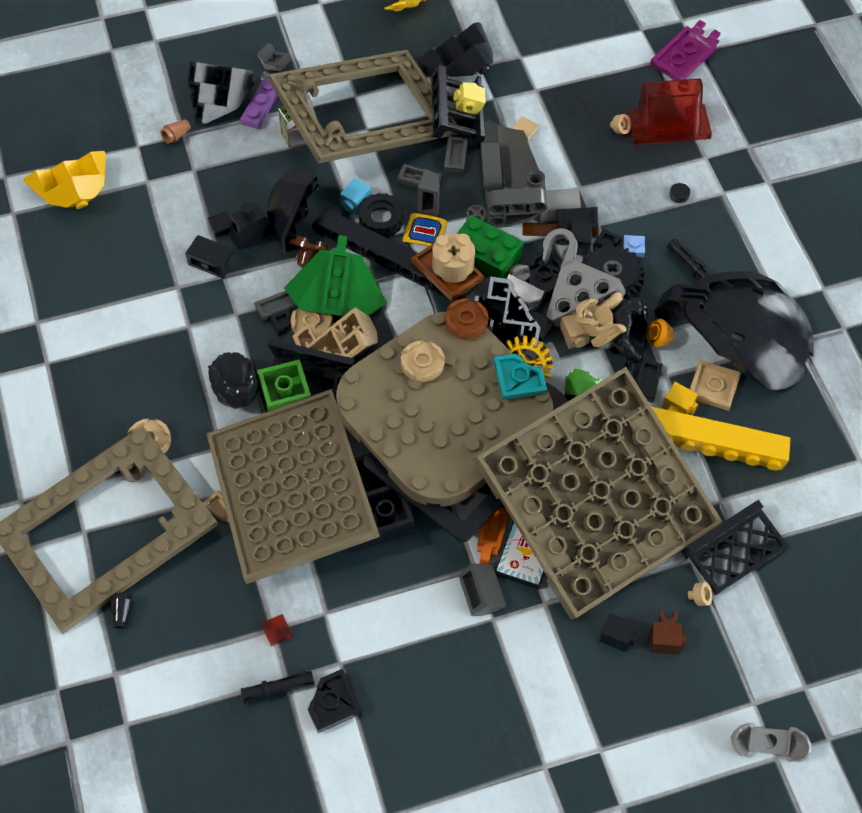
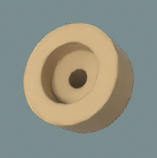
(621, 124)
(701, 594)

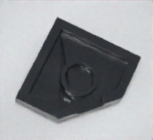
(544, 275)
(333, 702)

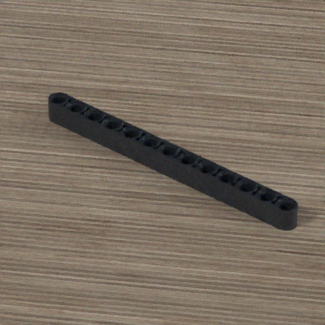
(390, 255)

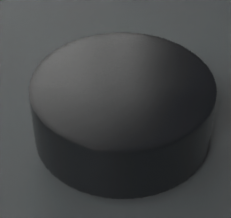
(679, 193)

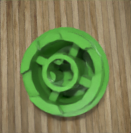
(578, 382)

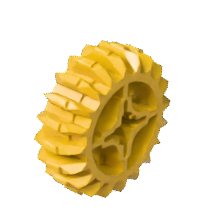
(519, 346)

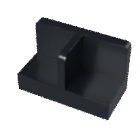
(209, 256)

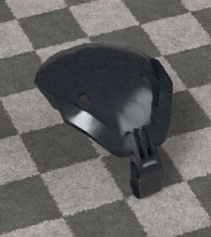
(753, 307)

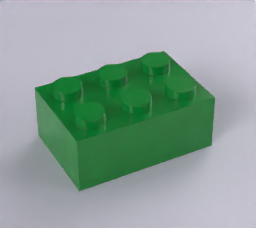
(494, 249)

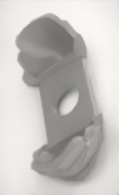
(789, 742)

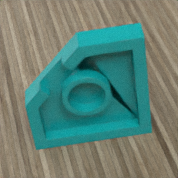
(518, 378)

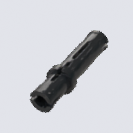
(697, 269)
(276, 687)

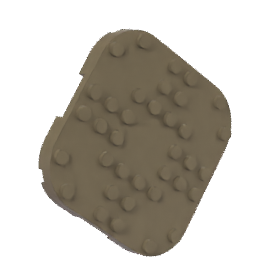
(434, 427)

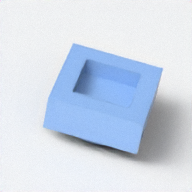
(635, 244)

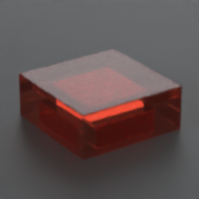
(276, 630)

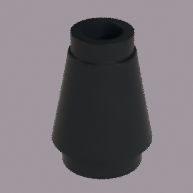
(121, 609)

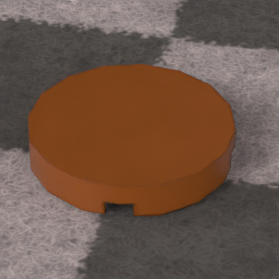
(466, 319)

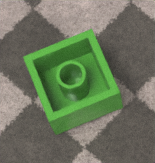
(283, 384)

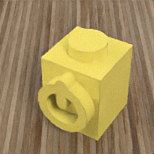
(469, 98)

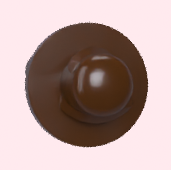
(307, 250)

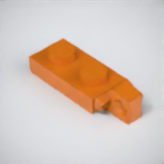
(492, 535)

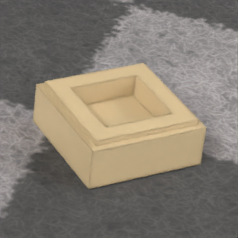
(527, 125)

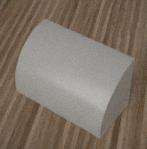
(559, 200)

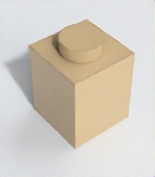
(573, 332)

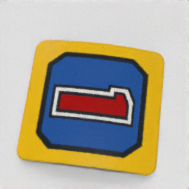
(424, 229)

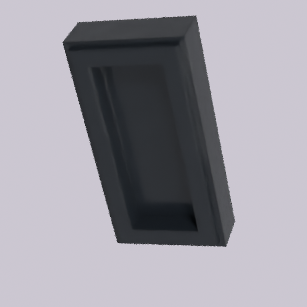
(566, 216)
(648, 378)

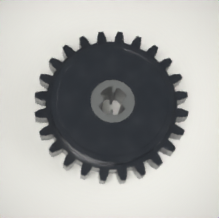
(619, 264)

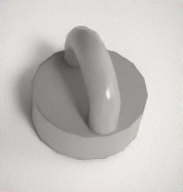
(520, 271)
(552, 352)

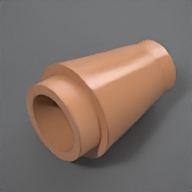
(174, 131)

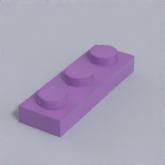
(259, 105)

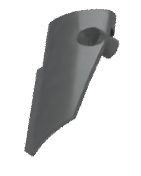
(510, 177)

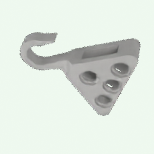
(571, 271)

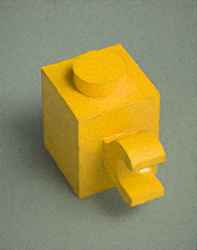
(680, 400)

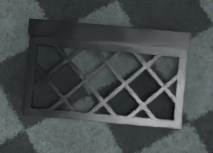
(313, 361)
(729, 528)

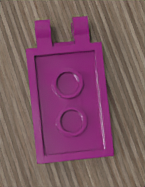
(686, 52)

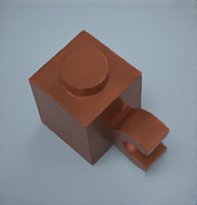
(667, 635)

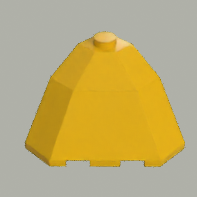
(70, 182)

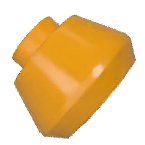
(660, 333)

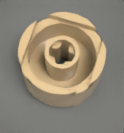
(453, 257)

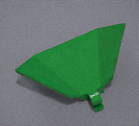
(336, 284)

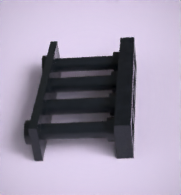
(441, 110)

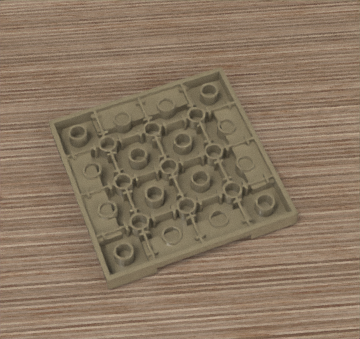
(598, 492)

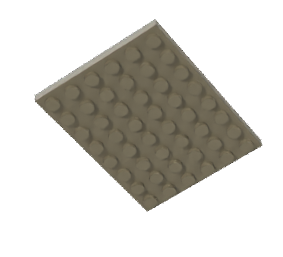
(291, 486)

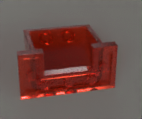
(670, 113)

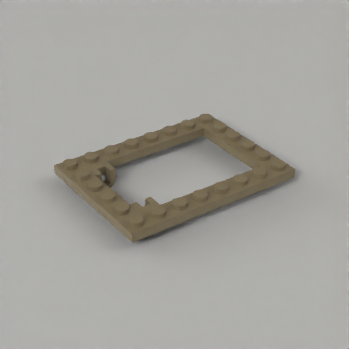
(325, 146)
(187, 525)

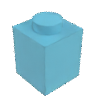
(353, 195)

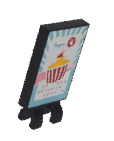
(518, 561)

